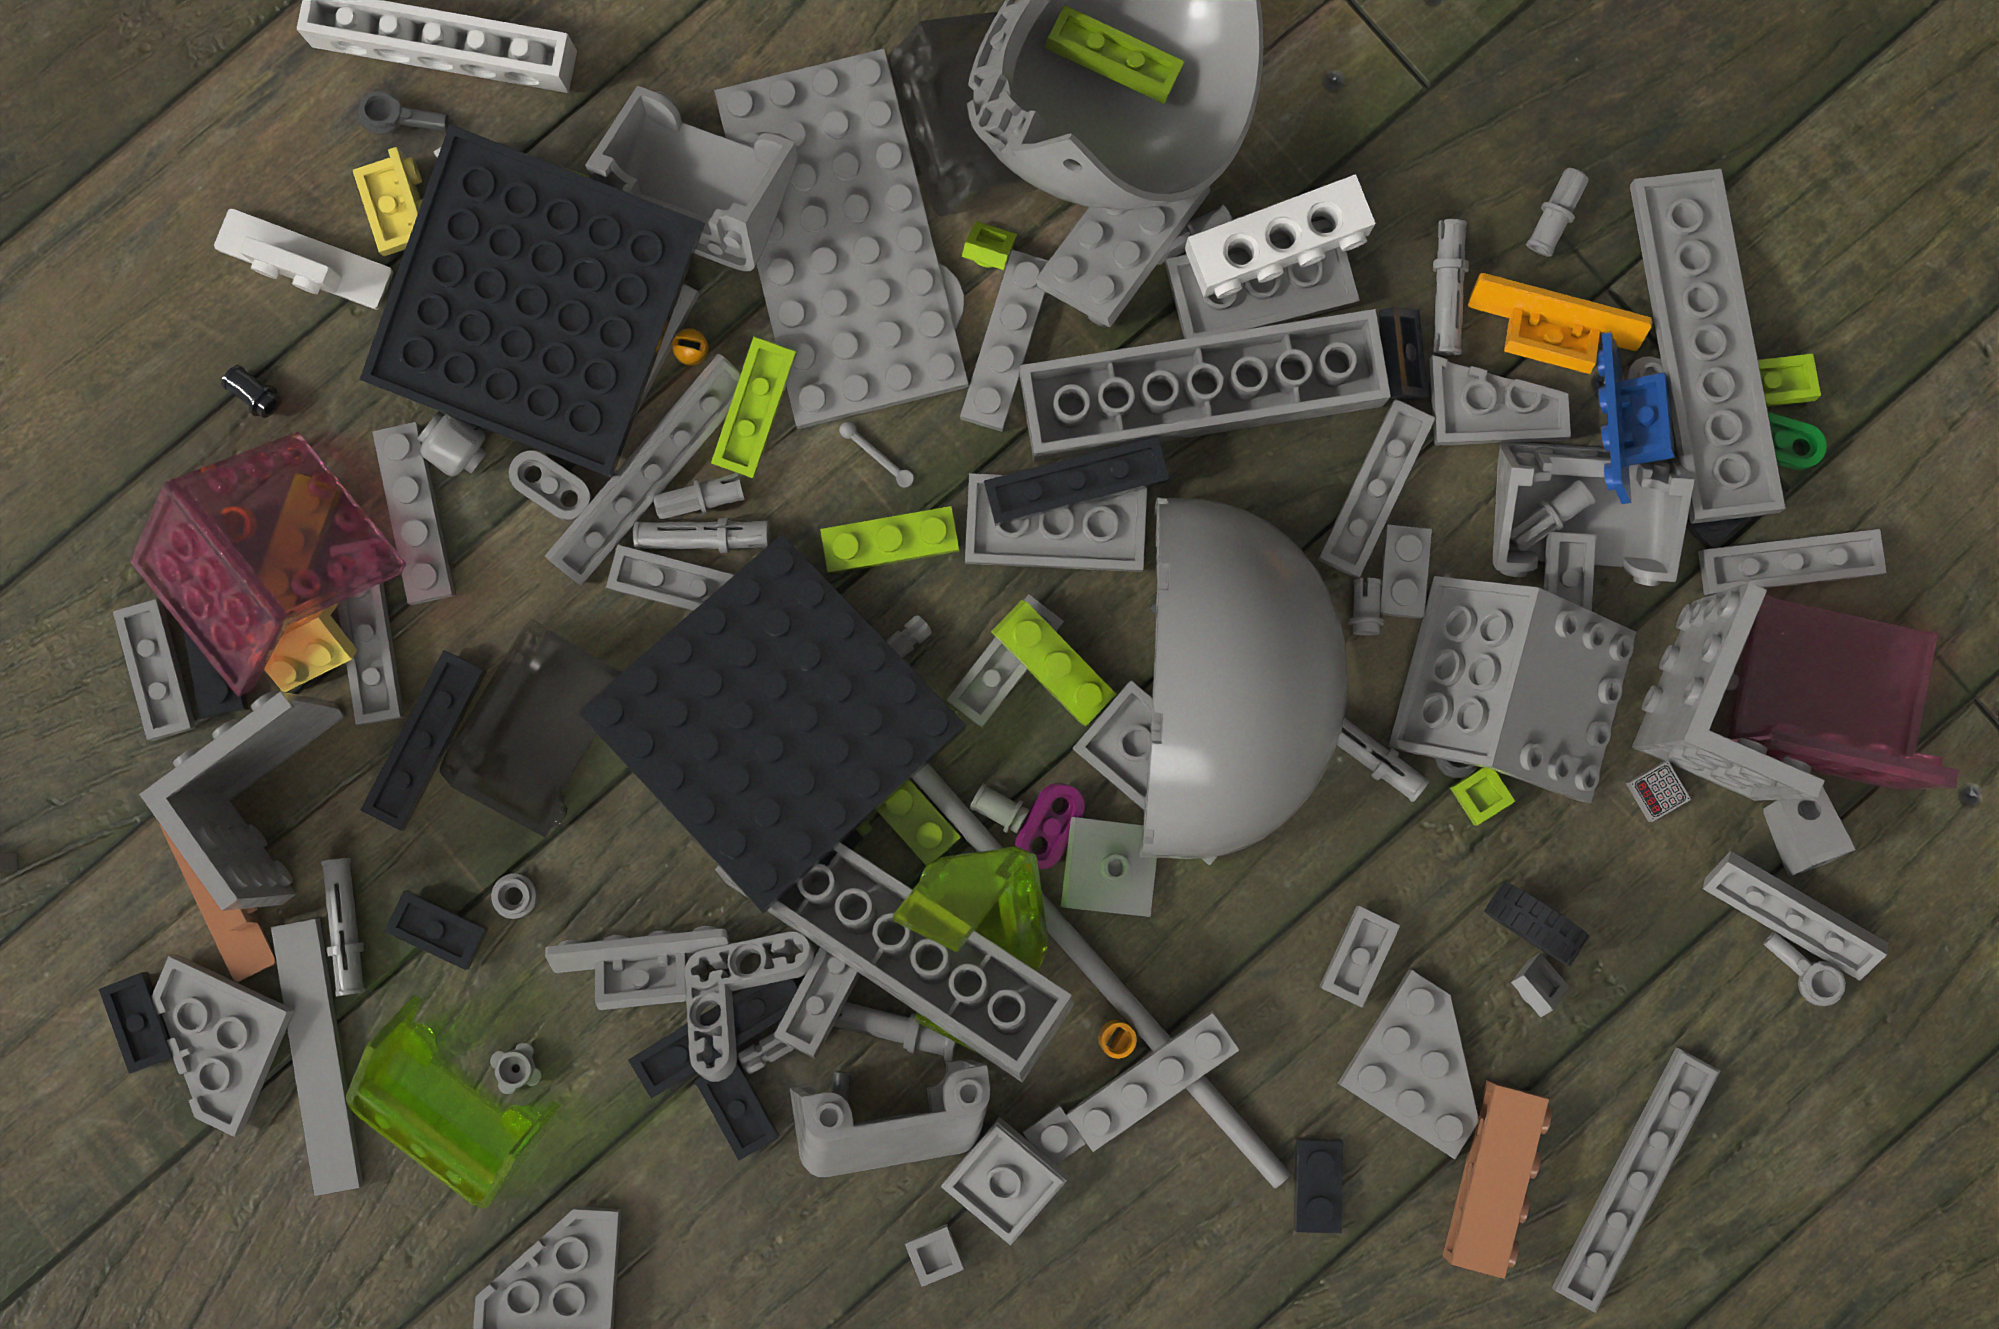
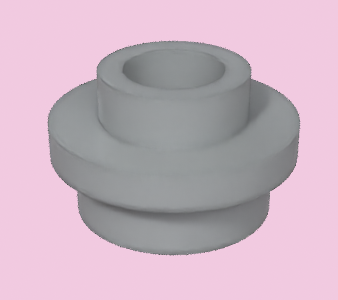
(500, 896)

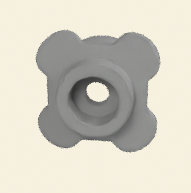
(503, 1063)

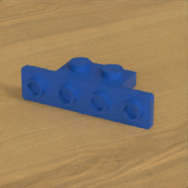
(1637, 419)

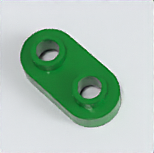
(1788, 430)

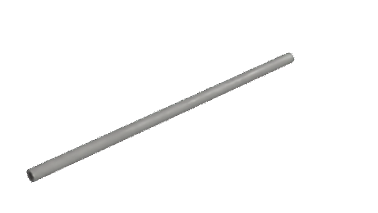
(1109, 985)

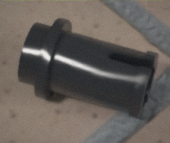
(260, 398)

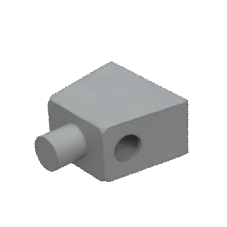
(1807, 832)

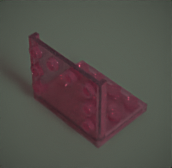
(256, 549)
(1839, 695)

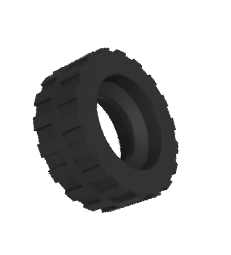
(1536, 923)

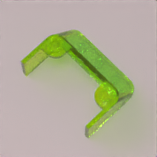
(982, 893)
(438, 1115)

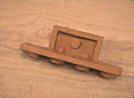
(234, 931)

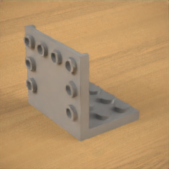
(1514, 684)
(1691, 692)
(197, 793)

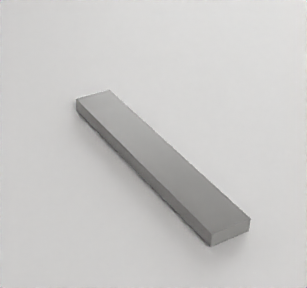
(646, 472)
(317, 1057)
(1635, 1180)

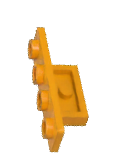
(1556, 325)

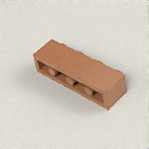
(1497, 1179)

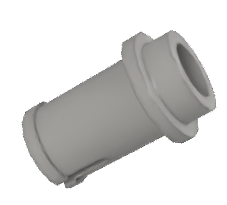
(1366, 607)
(999, 808)

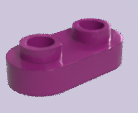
(1051, 825)

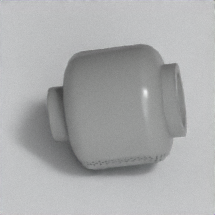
(452, 444)

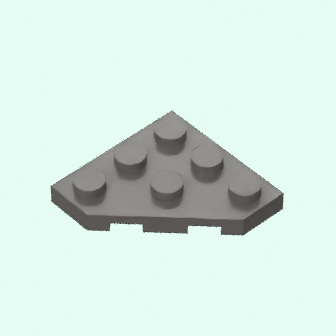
(219, 1039)
(1417, 1066)
(560, 1280)

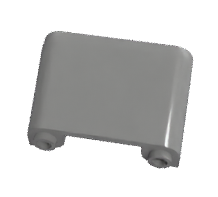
(698, 175)
(1638, 535)
(836, 1146)

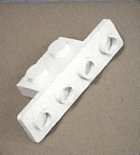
(304, 259)

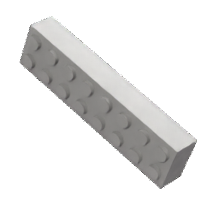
(1205, 385)
(971, 993)

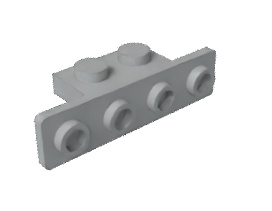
(637, 968)

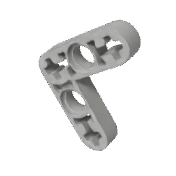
(720, 987)

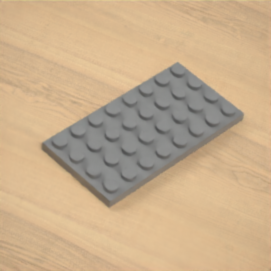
(851, 246)

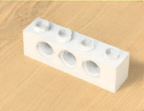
(1339, 202)

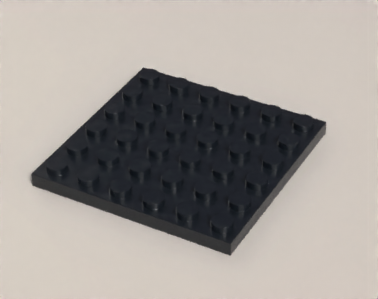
(531, 300)
(772, 722)

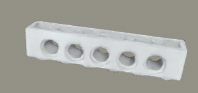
(440, 41)

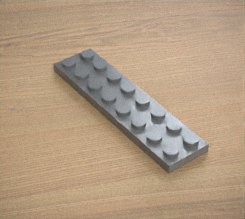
(1707, 345)

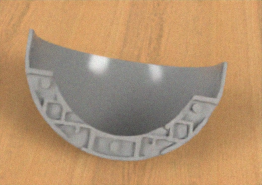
(1105, 141)
(1241, 682)

